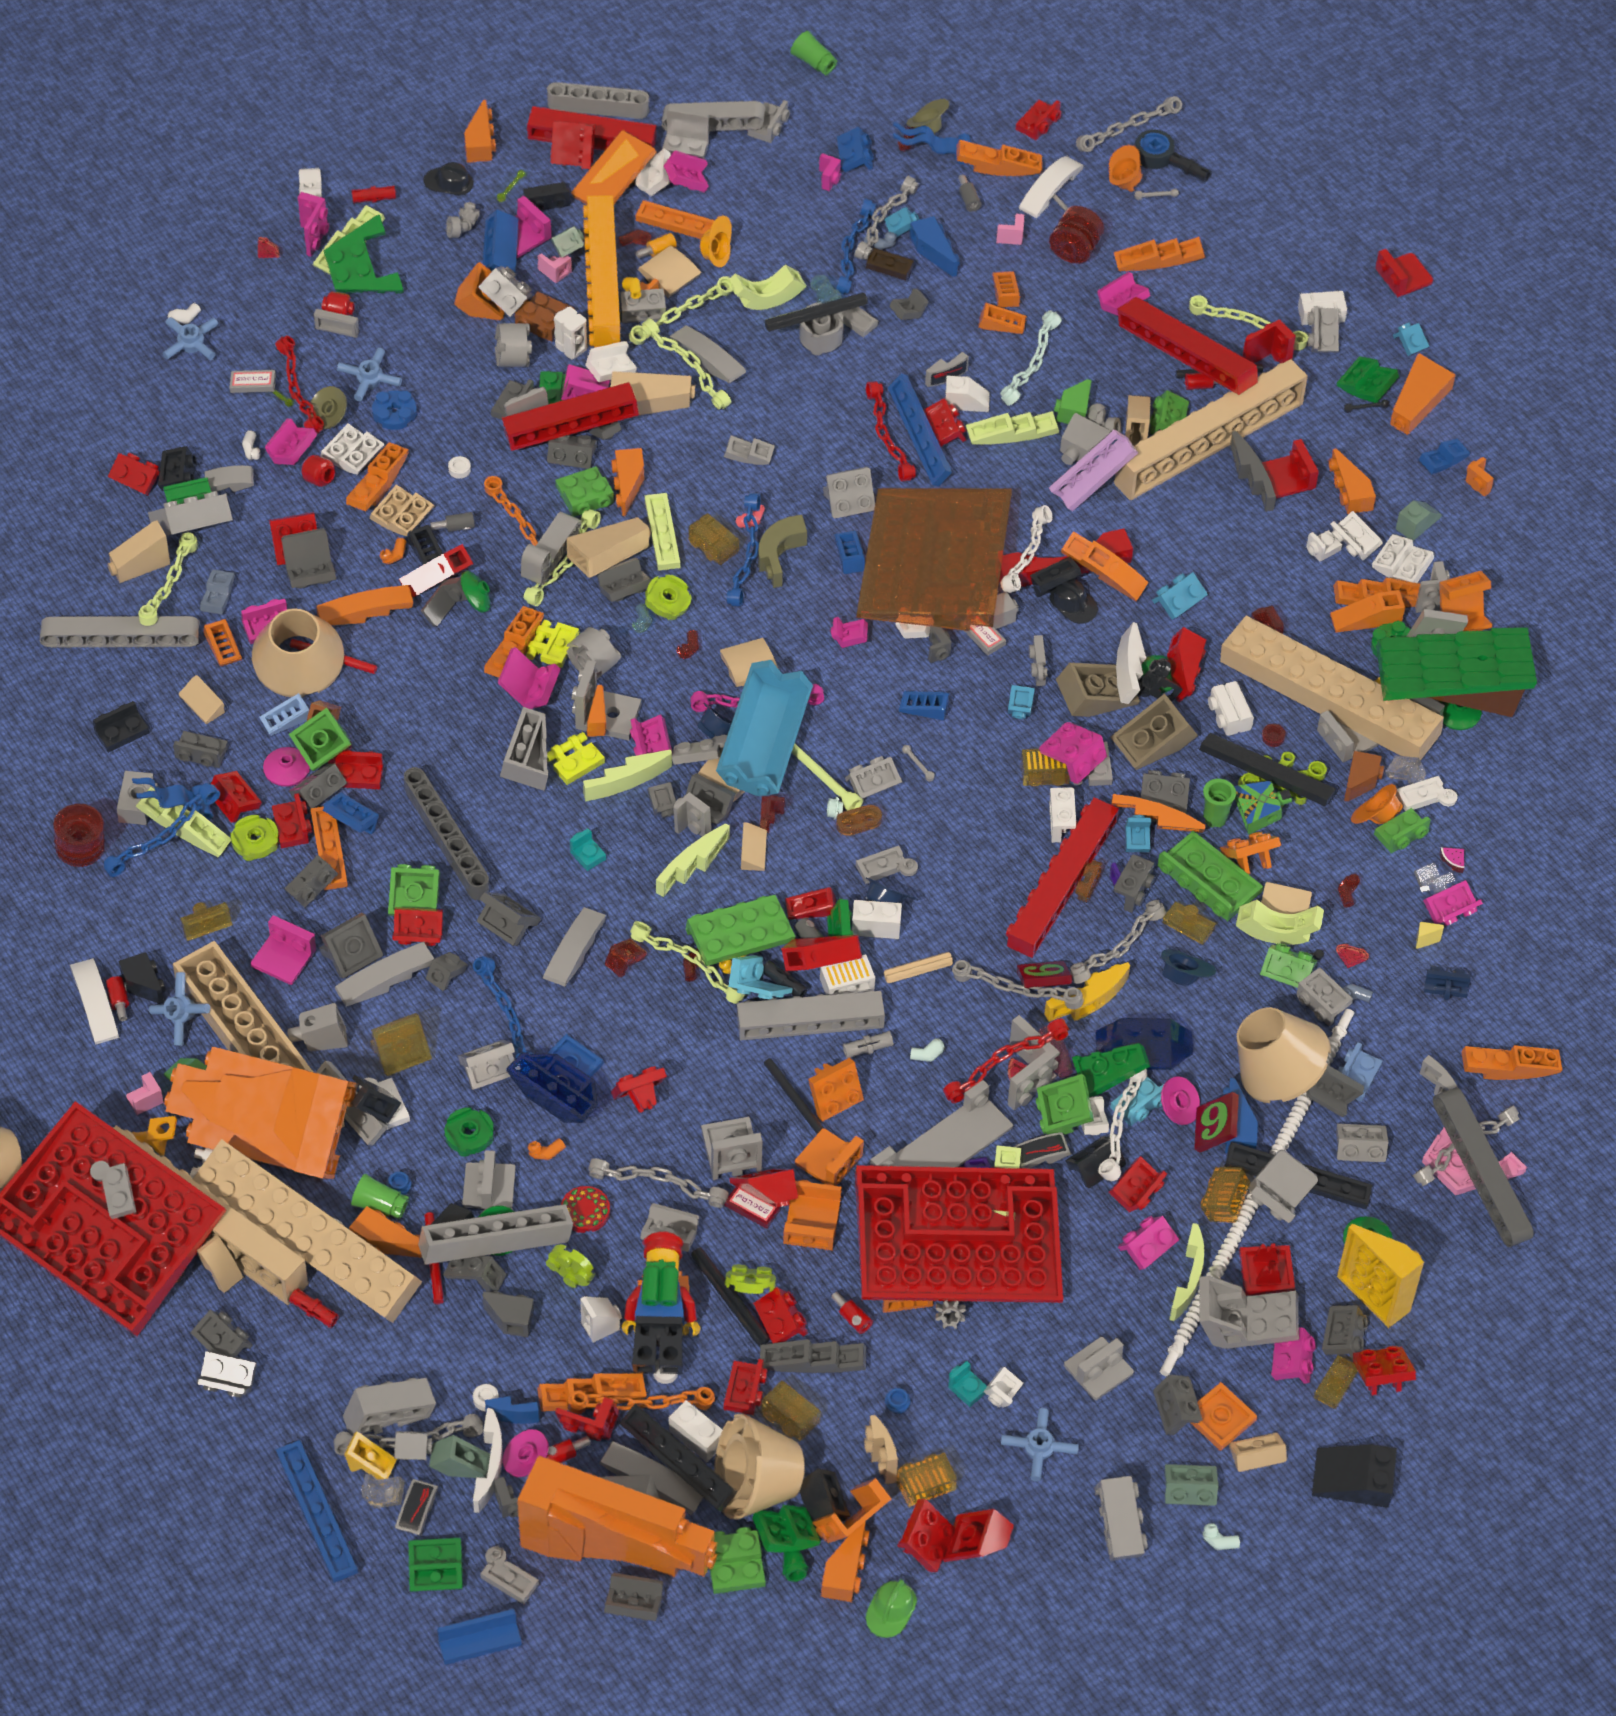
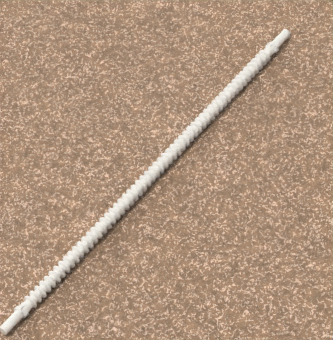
(1249, 1207)

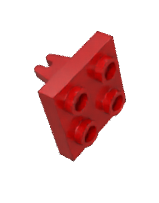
(287, 526)
(640, 1088)
(1266, 1269)
(1384, 1367)
(927, 1535)

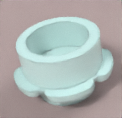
(834, 808)

